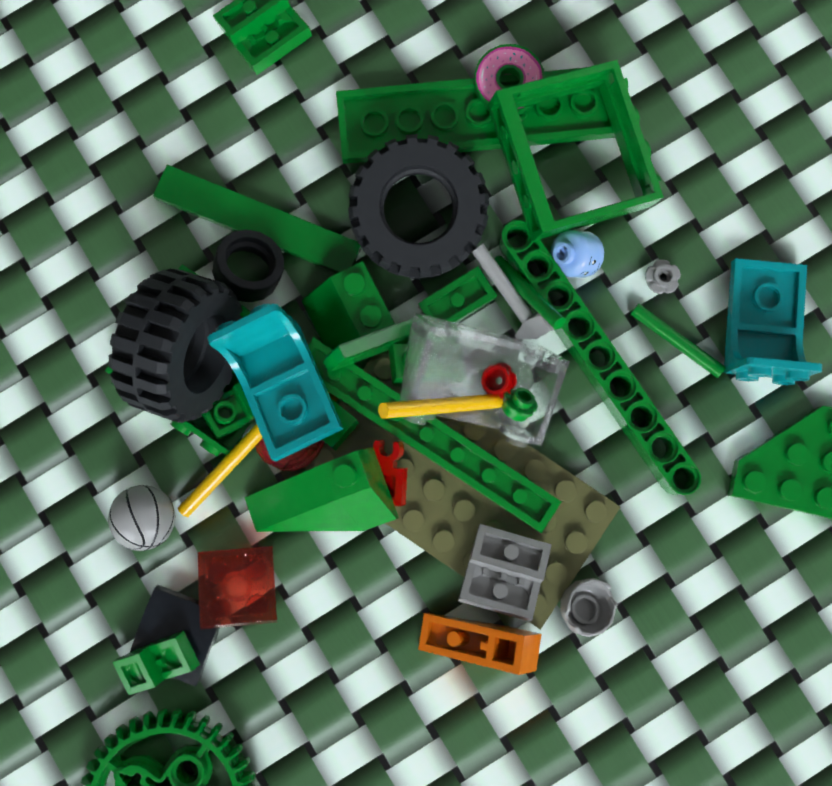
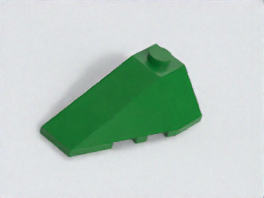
(329, 497)

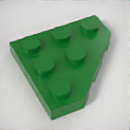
(790, 467)

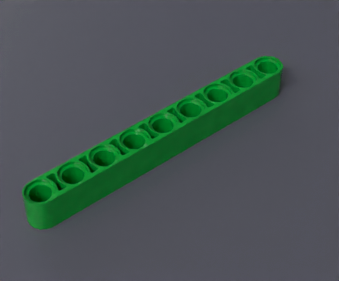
(613, 368)

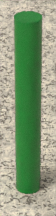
(531, 295)
(678, 340)

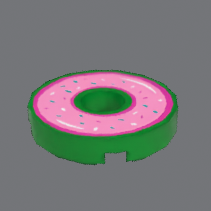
(505, 60)

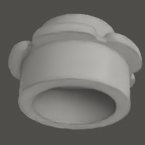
(658, 285)

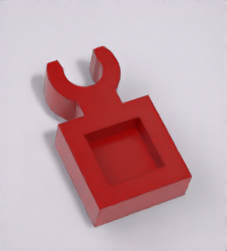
(394, 476)

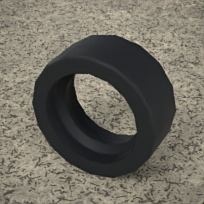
(255, 243)

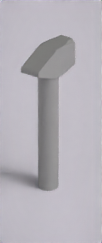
(533, 324)

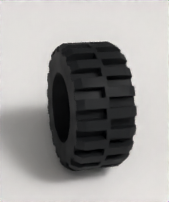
(409, 158)
(163, 347)

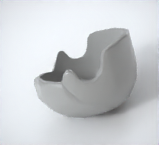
(588, 607)

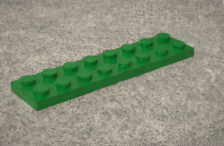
(457, 115)

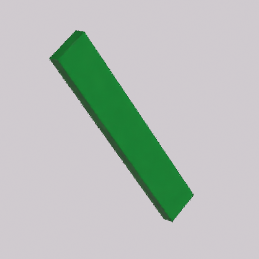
(242, 213)

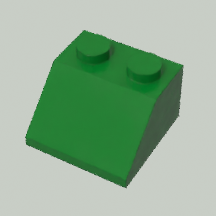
(347, 307)

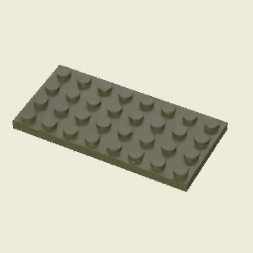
(446, 512)

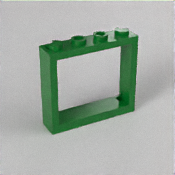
(626, 128)

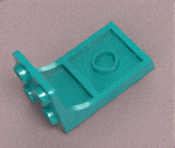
(767, 322)
(278, 379)

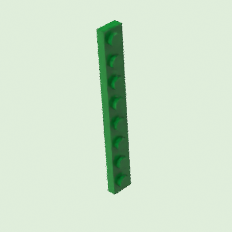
(440, 444)

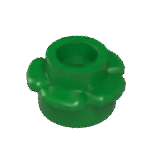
(519, 404)

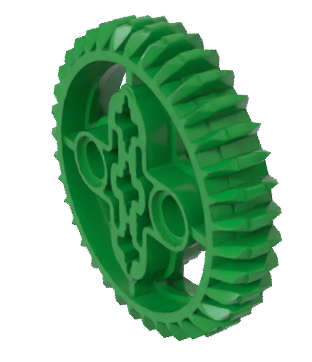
(153, 772)

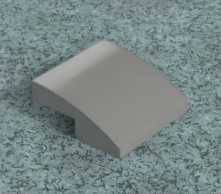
(505, 572)

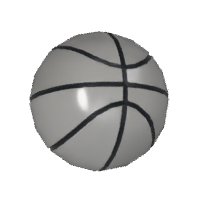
(141, 518)

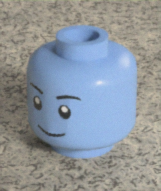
(578, 253)

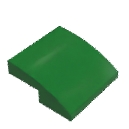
(262, 30)

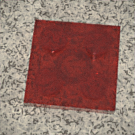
(236, 587)

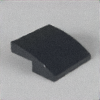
(172, 613)

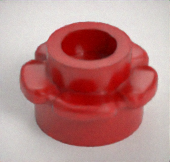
(490, 377)

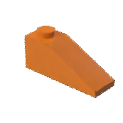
(481, 643)

